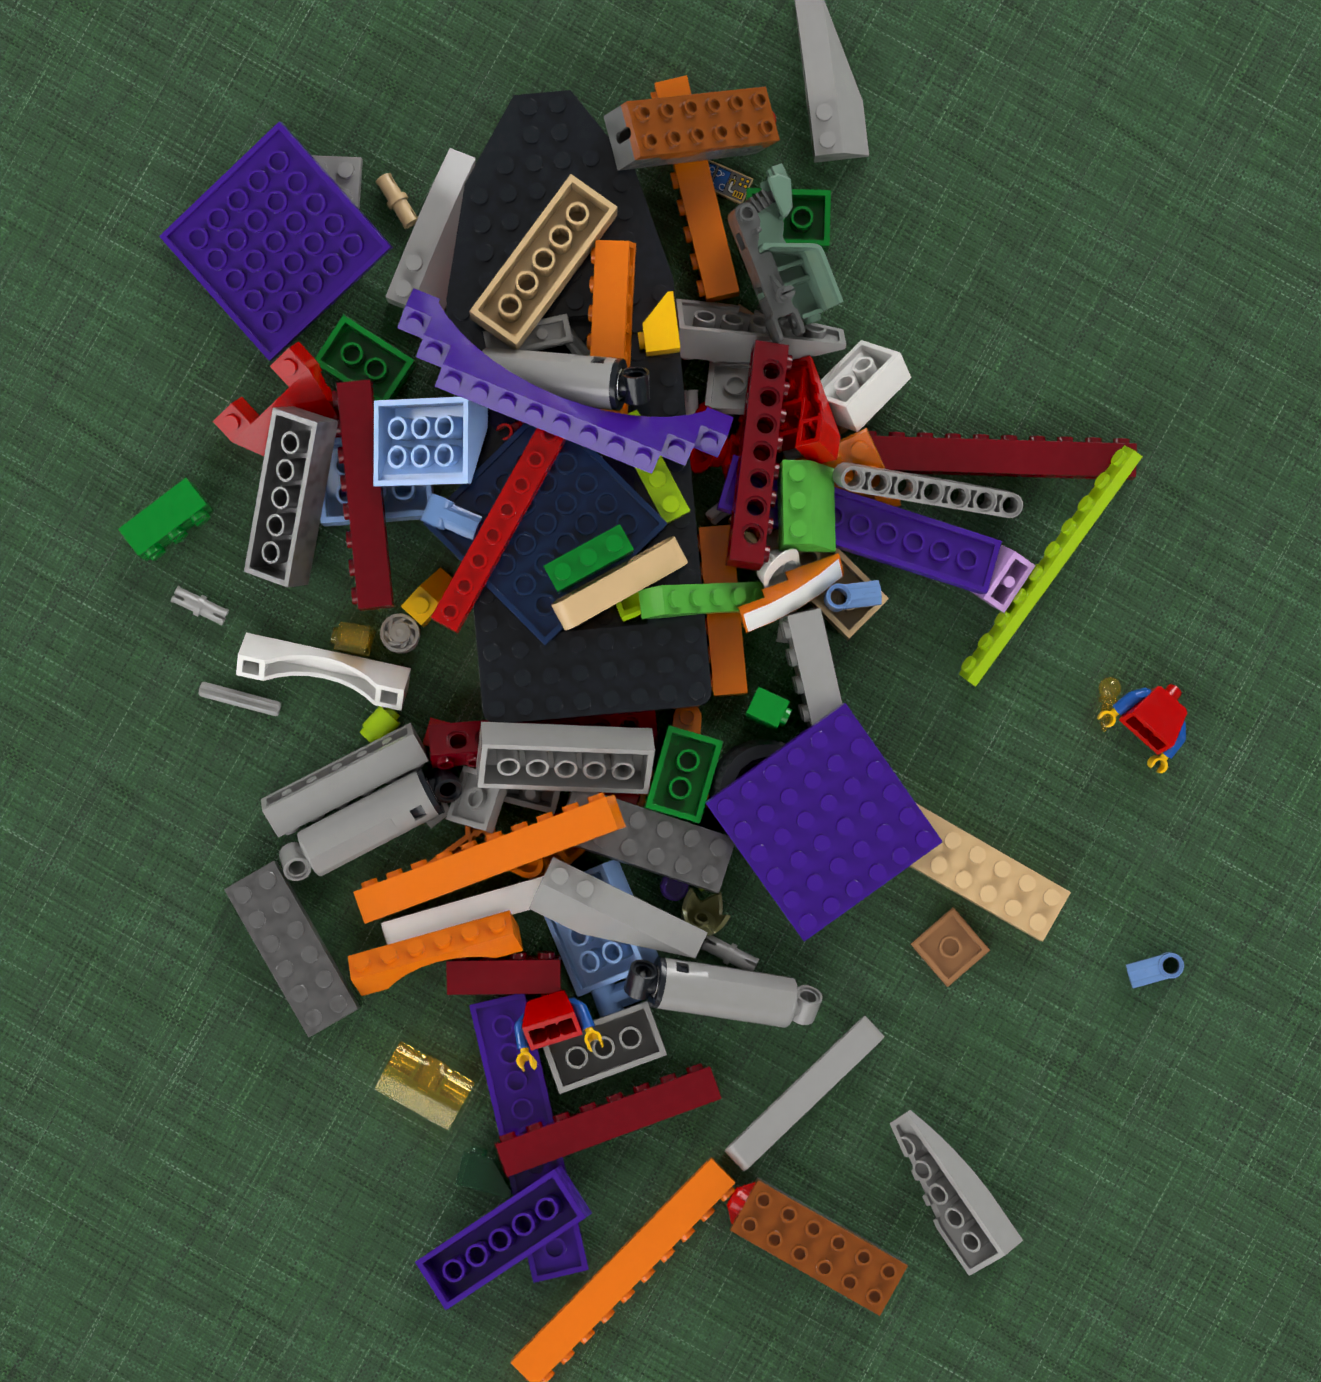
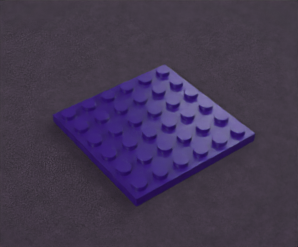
(275, 241)
(824, 821)

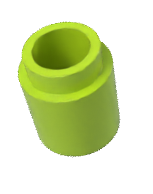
(380, 723)

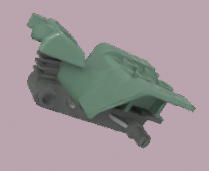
(787, 277)

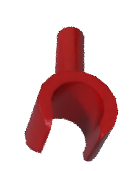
(513, 428)

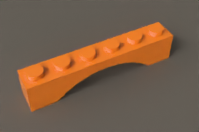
(484, 937)

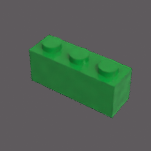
(589, 559)
(768, 709)

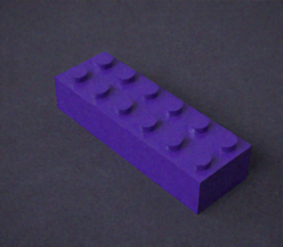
(503, 1237)

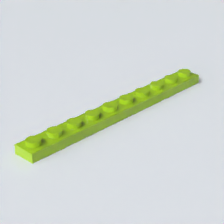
(1054, 558)

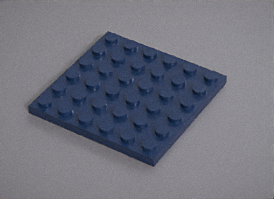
(571, 507)

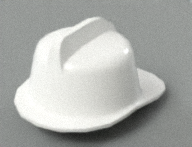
(778, 563)

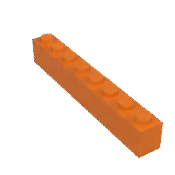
(702, 215)

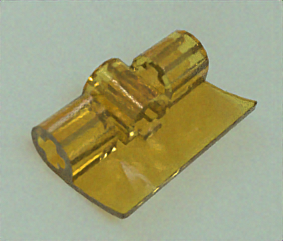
(424, 1085)

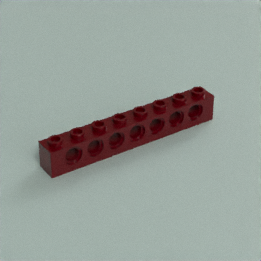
(739, 551)
(445, 736)

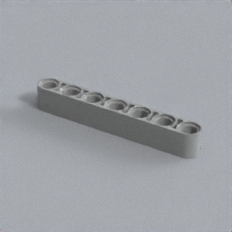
(940, 492)
(804, 1093)

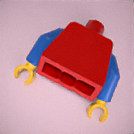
(1155, 719)
(550, 1021)

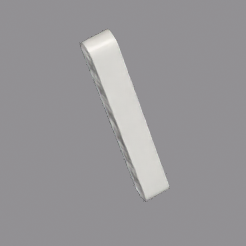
(514, 898)

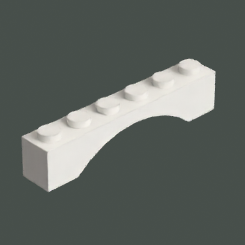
(272, 658)

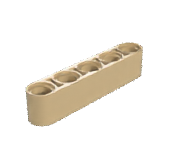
(619, 583)

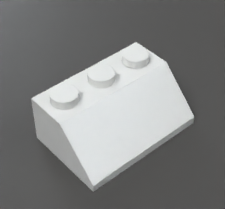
(863, 383)

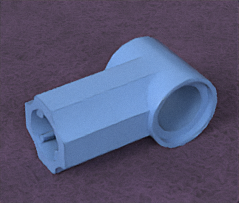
(446, 515)
(856, 595)
(1151, 970)
(611, 998)

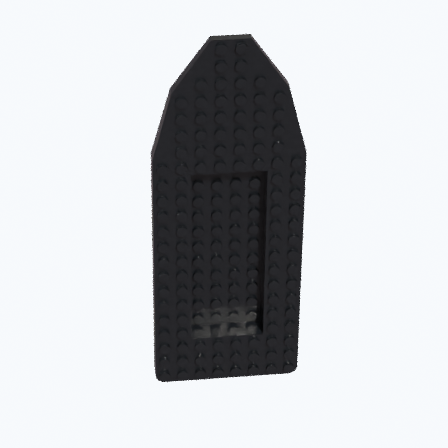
(604, 661)

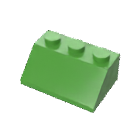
(806, 506)

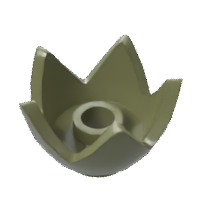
(705, 913)

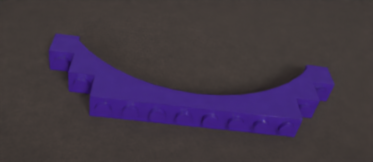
(617, 435)

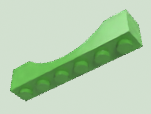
(697, 598)

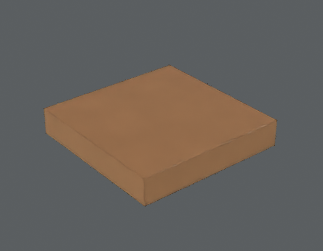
(950, 947)

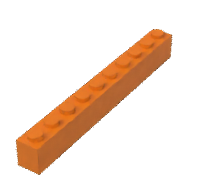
(490, 858)
(623, 1271)

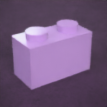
(1007, 578)

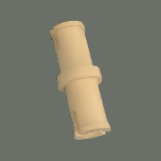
(397, 200)

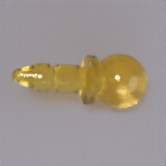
(1109, 689)

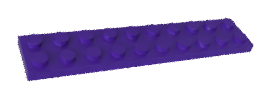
(897, 537)
(517, 1102)

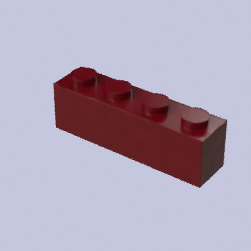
(505, 974)

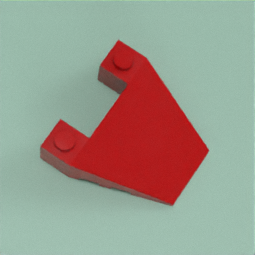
(305, 391)
(808, 418)

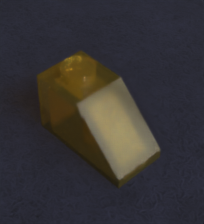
(353, 638)

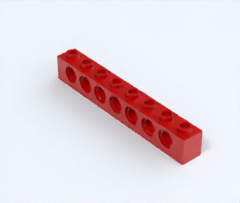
(497, 529)

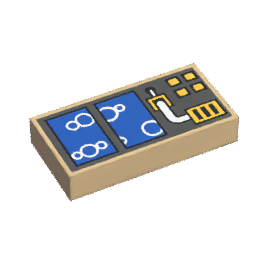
(729, 183)

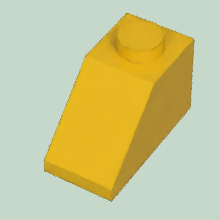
(661, 329)
(426, 597)

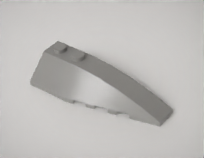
(830, 87)
(431, 245)
(726, 335)
(610, 913)
(961, 1203)

